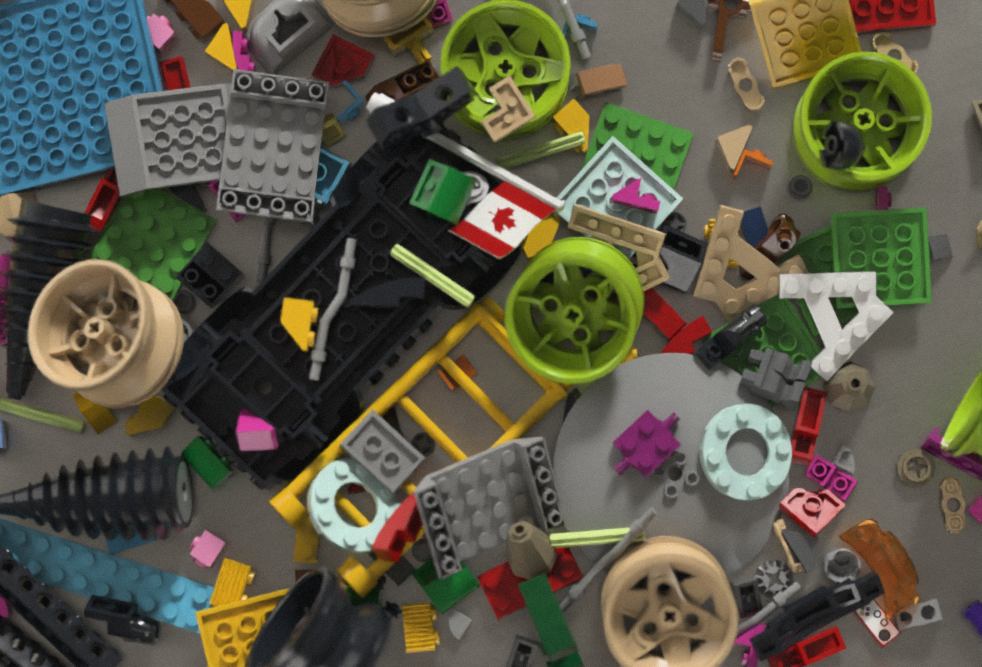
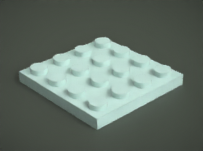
(608, 173)

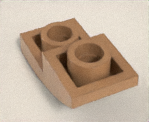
(601, 79)

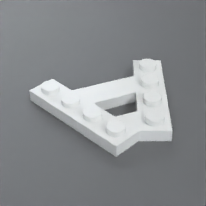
(838, 342)

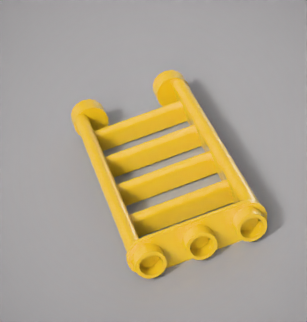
(488, 316)

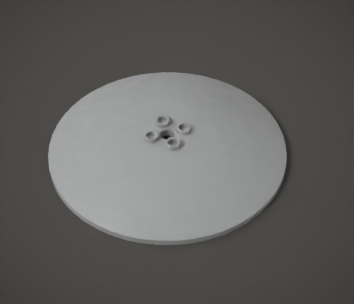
(686, 508)

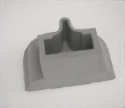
(286, 31)

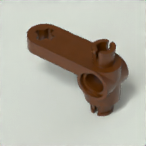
(743, 8)
(779, 239)

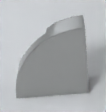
(844, 459)
(458, 622)

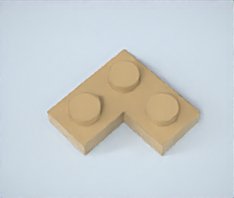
(513, 111)

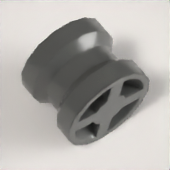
(675, 220)
(420, 439)

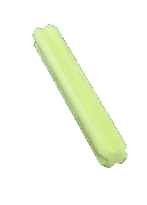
(541, 150)
(432, 275)
(42, 415)
(590, 537)

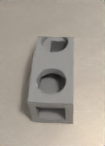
(919, 614)

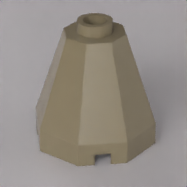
(842, 394)
(529, 550)

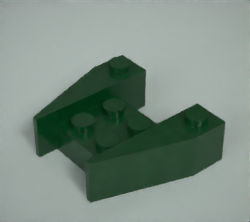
(550, 623)

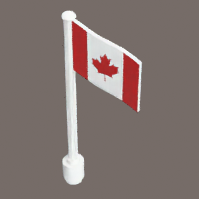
(505, 213)

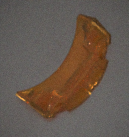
(891, 562)

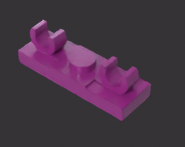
(969, 462)

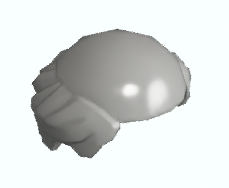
(841, 565)

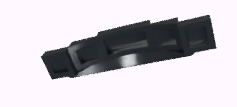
(815, 612)

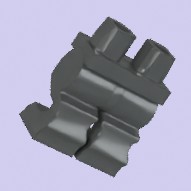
(773, 372)

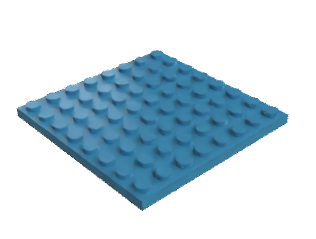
(57, 75)

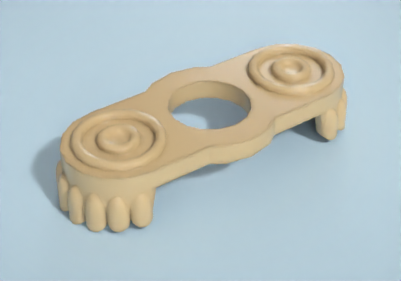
(883, 44)
(738, 70)
(952, 489)
(778, 527)

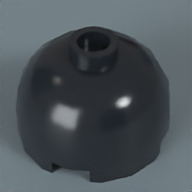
(842, 146)

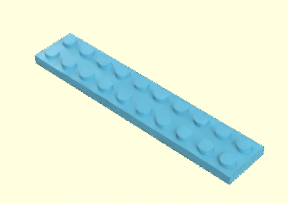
(106, 575)

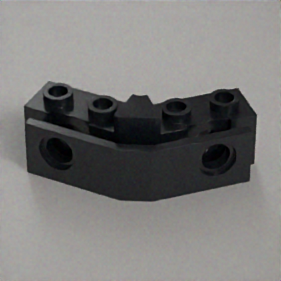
(422, 111)

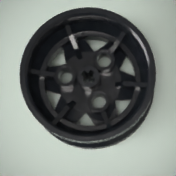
(320, 627)

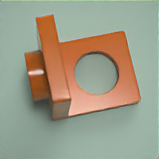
(755, 157)
(463, 363)

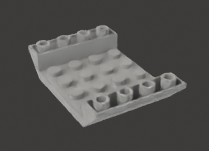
(168, 137)
(272, 146)
(481, 497)

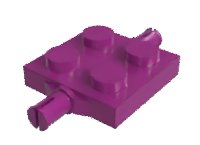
(646, 443)

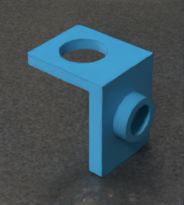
(583, 22)
(353, 110)

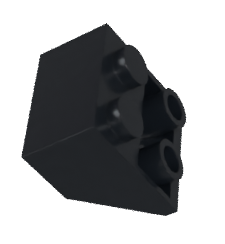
(681, 257)
(210, 275)

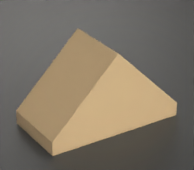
(732, 145)

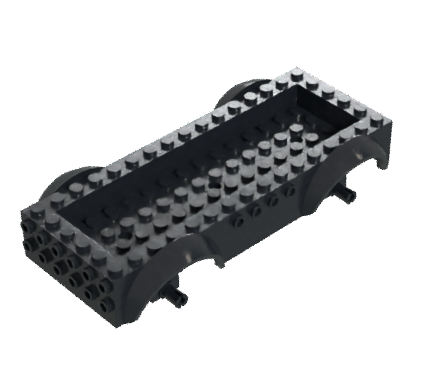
(249, 344)

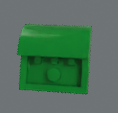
(443, 191)
(207, 462)
(446, 591)

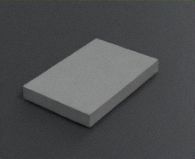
(382, 451)

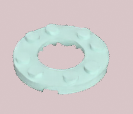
(714, 458)
(324, 515)

